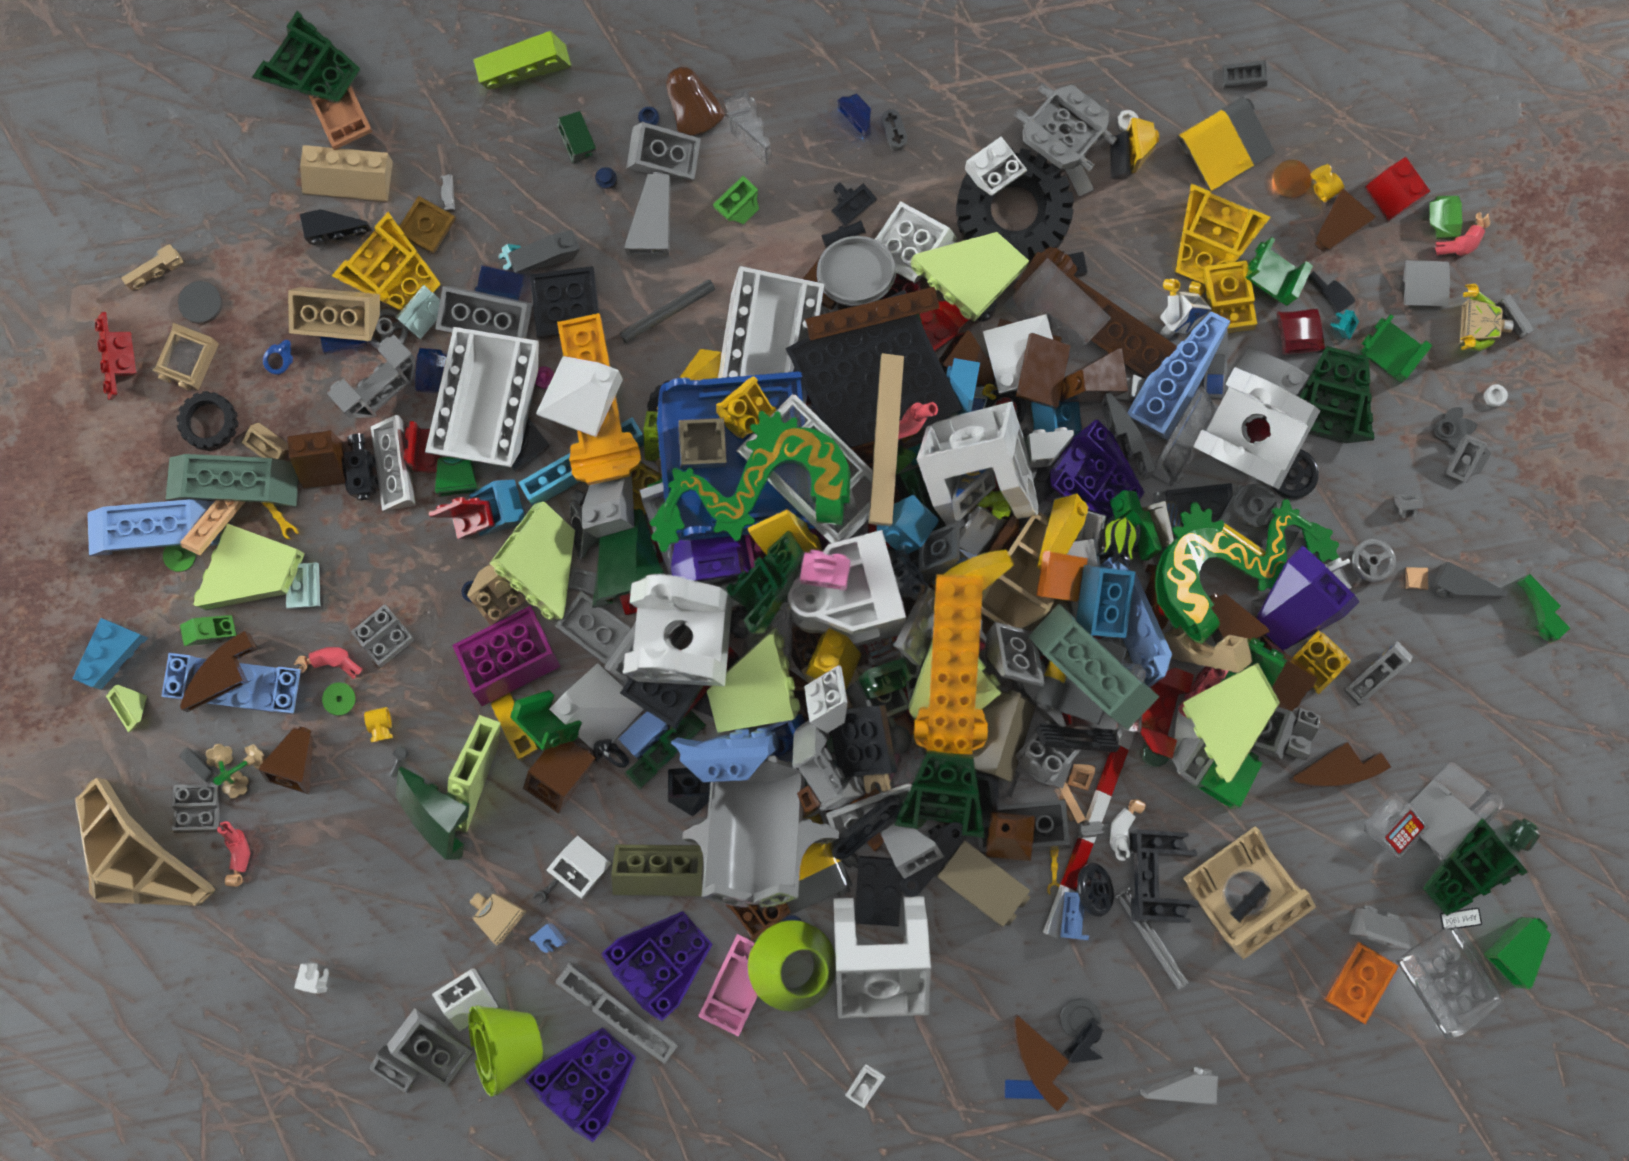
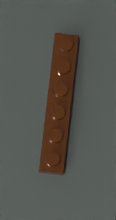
(872, 313)

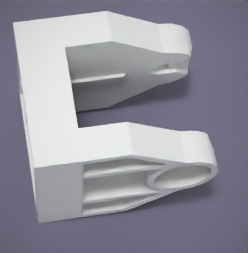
(1250, 399)
(975, 443)
(662, 606)
(868, 607)
(882, 977)

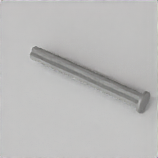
(1154, 942)

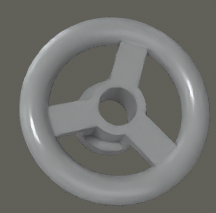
(382, 322)
(1372, 577)

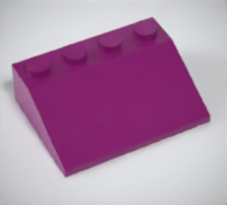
(506, 656)

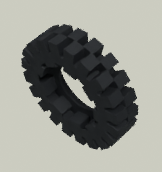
(1052, 199)

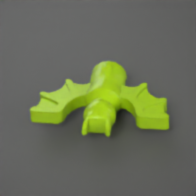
(997, 502)

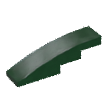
(663, 751)

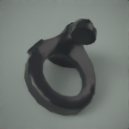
(607, 747)

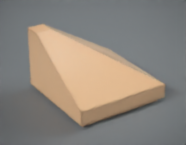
(1416, 578)
(1081, 776)

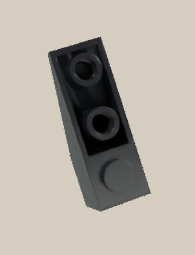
(326, 225)

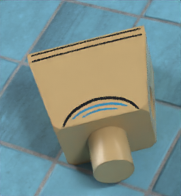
(496, 916)

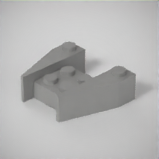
(380, 386)
(820, 771)

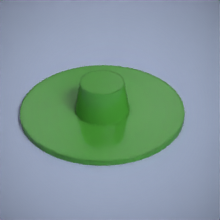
(178, 558)
(338, 698)

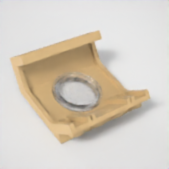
(1236, 872)

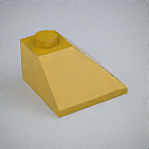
(1142, 141)

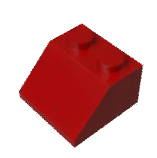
(1397, 189)

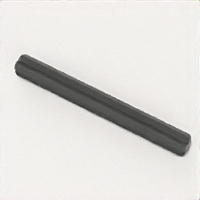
(667, 310)

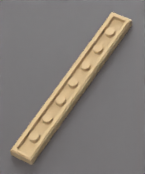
(886, 440)

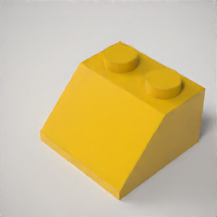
(832, 651)

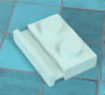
(420, 312)
(305, 587)

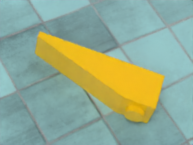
(1064, 525)

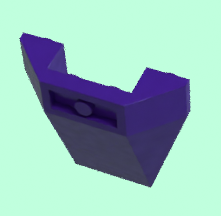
(1094, 470)
(710, 558)
(1304, 600)
(659, 962)
(584, 1082)

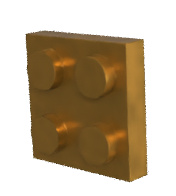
(426, 224)

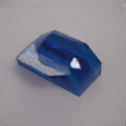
(856, 112)
(429, 370)

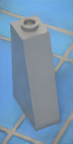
(651, 222)

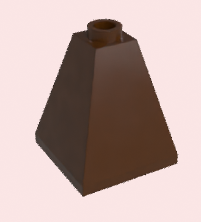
(1343, 221)
(967, 348)
(291, 761)
(1015, 843)

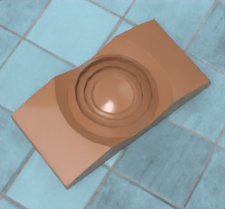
(342, 121)

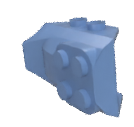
(728, 756)

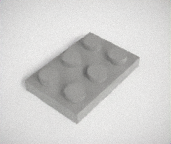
(593, 628)
(918, 629)

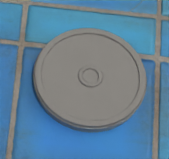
(856, 270)

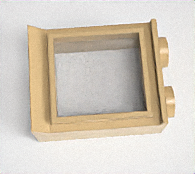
(186, 357)

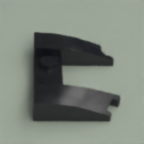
(1147, 905)

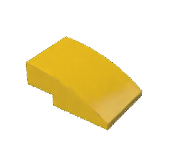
(1231, 295)
(771, 529)
(988, 565)

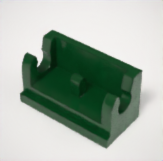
(576, 136)
(884, 678)

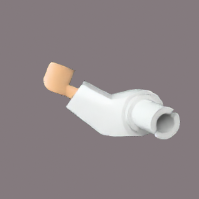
(1119, 834)

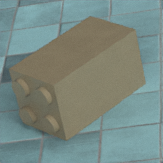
(1008, 726)
(984, 884)

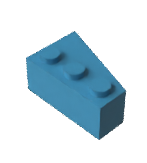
(106, 653)

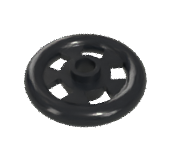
(1311, 471)
(1097, 889)

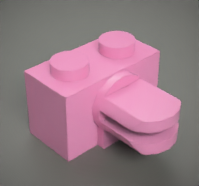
(825, 570)

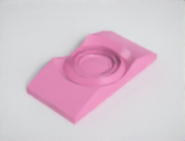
(732, 992)

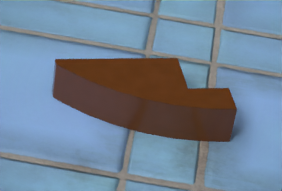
(219, 673)
(1340, 768)
(1041, 1062)

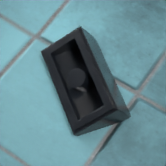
(1120, 156)

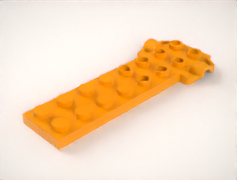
(612, 452)
(951, 719)

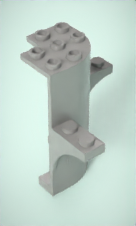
(756, 837)

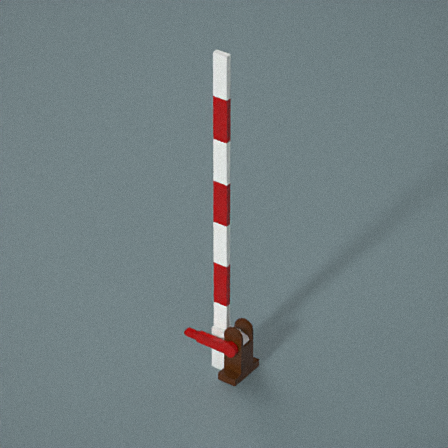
(1103, 791)

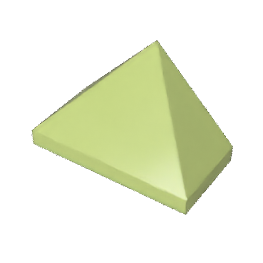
(127, 705)

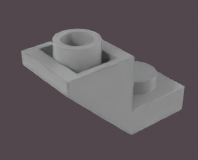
(1303, 734)

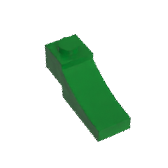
(1128, 505)
(1549, 624)

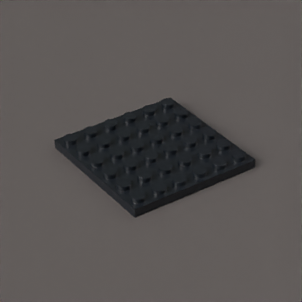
(844, 375)

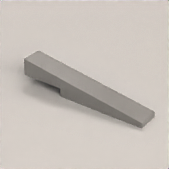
(616, 1013)

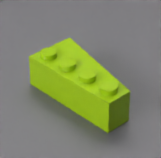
(522, 61)

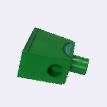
(455, 477)

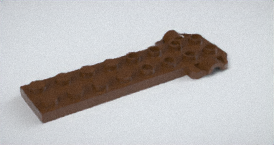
(1141, 345)

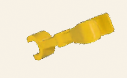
(285, 526)
(1054, 868)

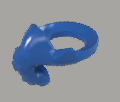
(285, 351)

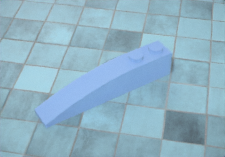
(1177, 379)

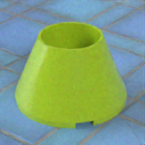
(771, 951)
(505, 1046)

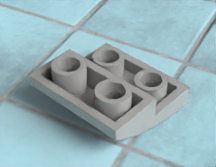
(1426, 283)
(979, 530)
(382, 635)
(195, 808)

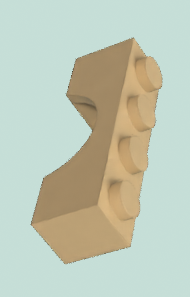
(1229, 654)

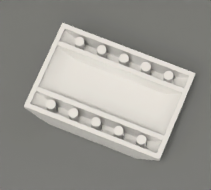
(764, 319)
(484, 397)

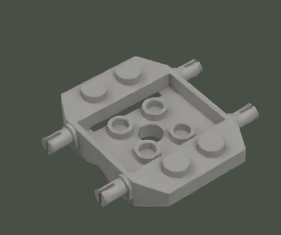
(1061, 149)

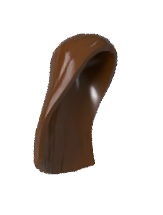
(692, 102)

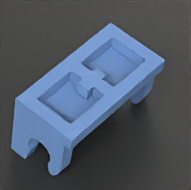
(643, 734)
(1073, 917)
(548, 936)

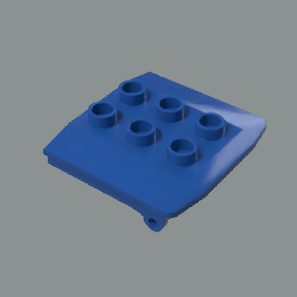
(697, 400)

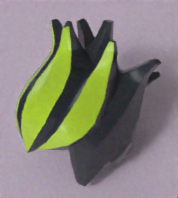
(1119, 540)

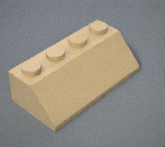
(345, 173)
(333, 313)

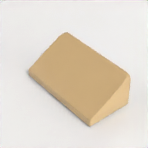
(265, 442)

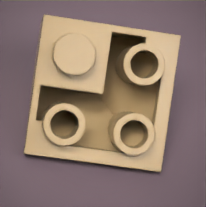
(493, 595)

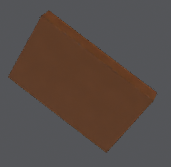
(1043, 370)

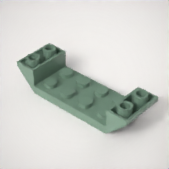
(232, 479)
(1092, 667)

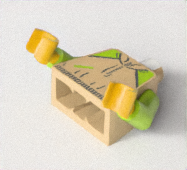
(1481, 321)

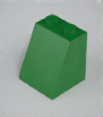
(1234, 792)
(1520, 951)

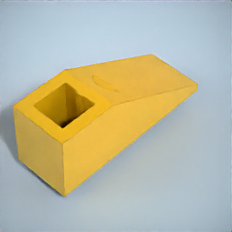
(519, 741)

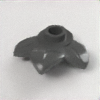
(1456, 426)

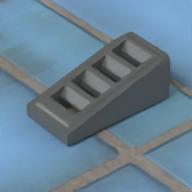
(1253, 66)

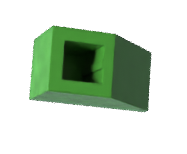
(207, 630)

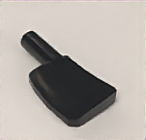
(1335, 293)

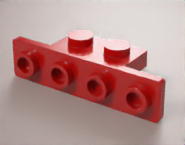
(116, 355)

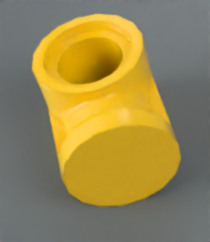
(1327, 183)
(378, 723)

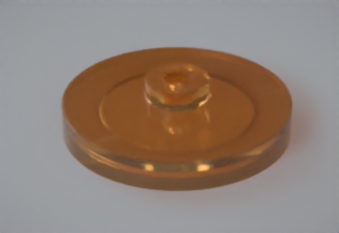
(1292, 178)

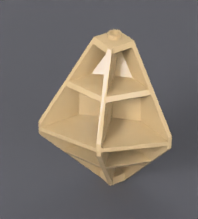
(1013, 595)
(126, 861)

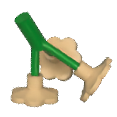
(234, 781)

